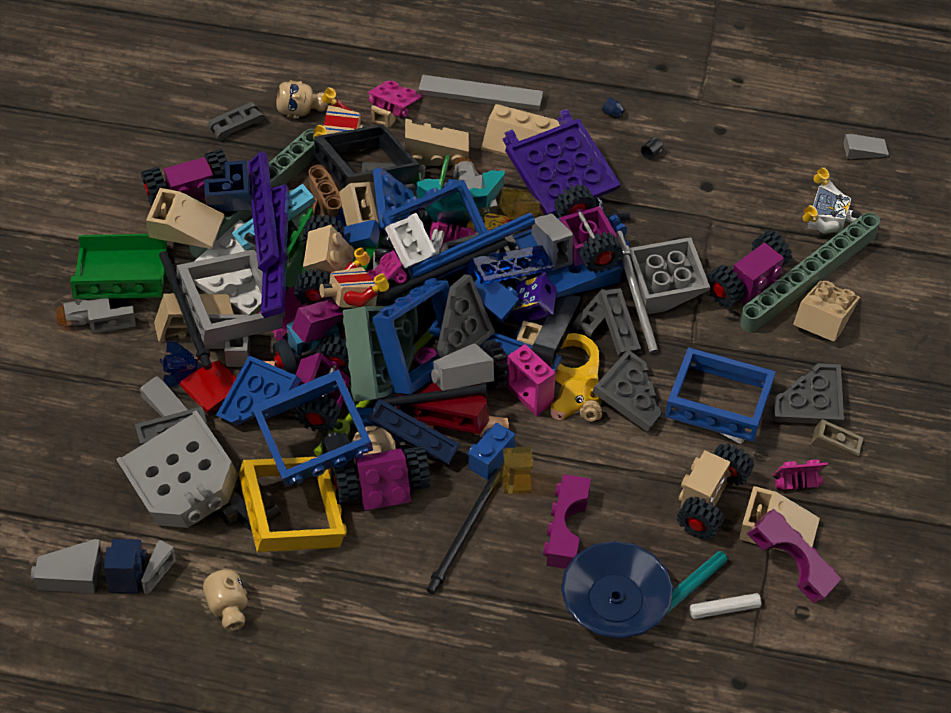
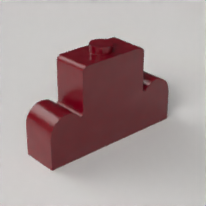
(458, 413)

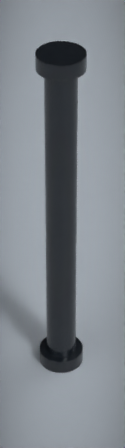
(436, 395)

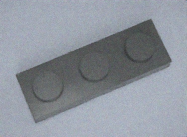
(619, 321)
(152, 428)

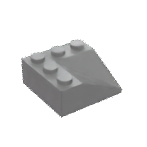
(668, 274)

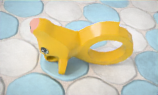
(577, 382)

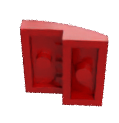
(209, 386)

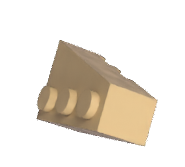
(432, 145)
(170, 321)

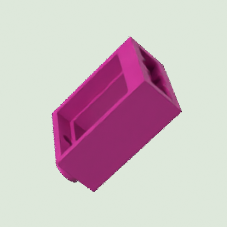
(536, 381)

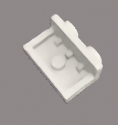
(410, 240)

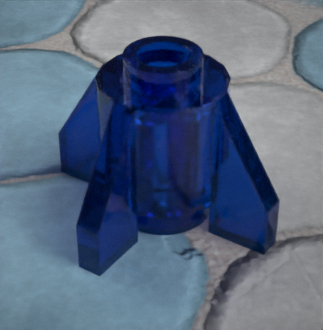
(178, 364)

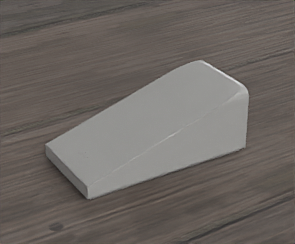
(864, 147)
(161, 398)
(160, 562)

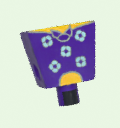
(535, 299)

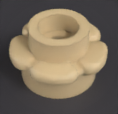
(593, 407)

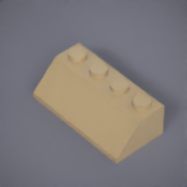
(521, 122)

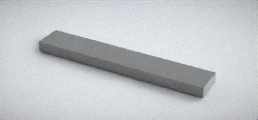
(480, 92)

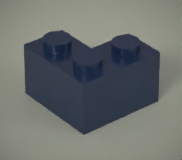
(229, 192)
(124, 565)

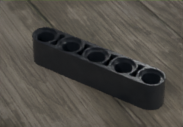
(556, 328)

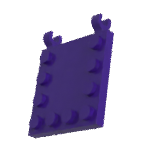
(560, 160)

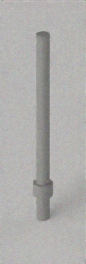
(635, 290)

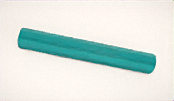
(697, 578)

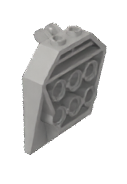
(181, 473)

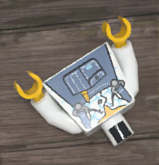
(829, 208)

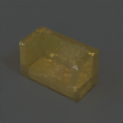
(518, 203)
(516, 470)

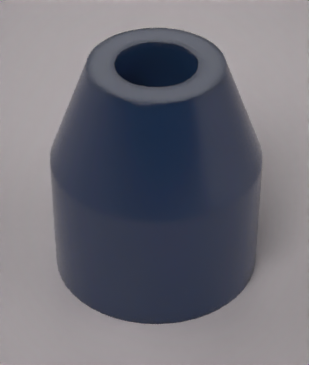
(613, 108)

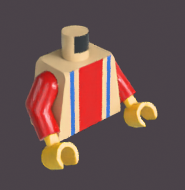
(338, 116)
(353, 285)

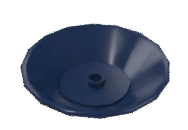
(622, 572)

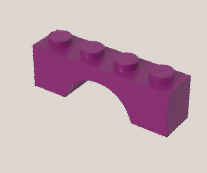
(316, 319)
(572, 498)
(815, 575)

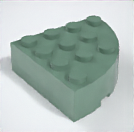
(365, 356)

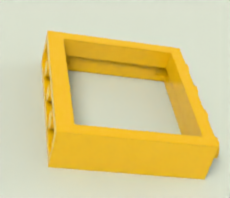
(288, 540)

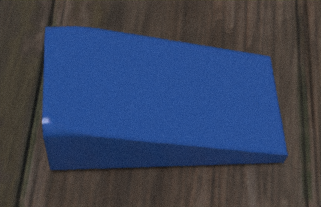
(363, 234)

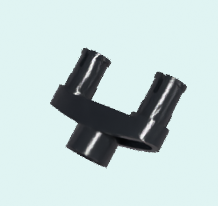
(236, 509)

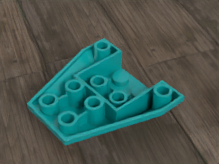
(452, 209)

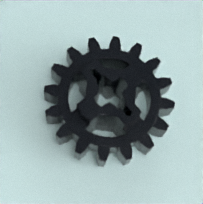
(493, 349)

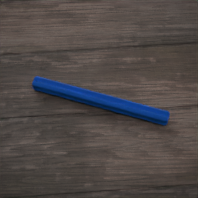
(473, 244)

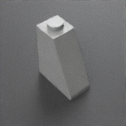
(555, 239)
(463, 368)
(69, 568)

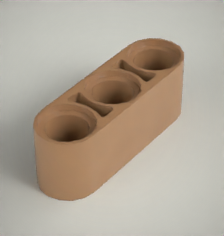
(325, 191)

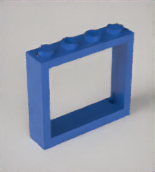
(431, 197)
(400, 378)
(301, 395)
(715, 418)

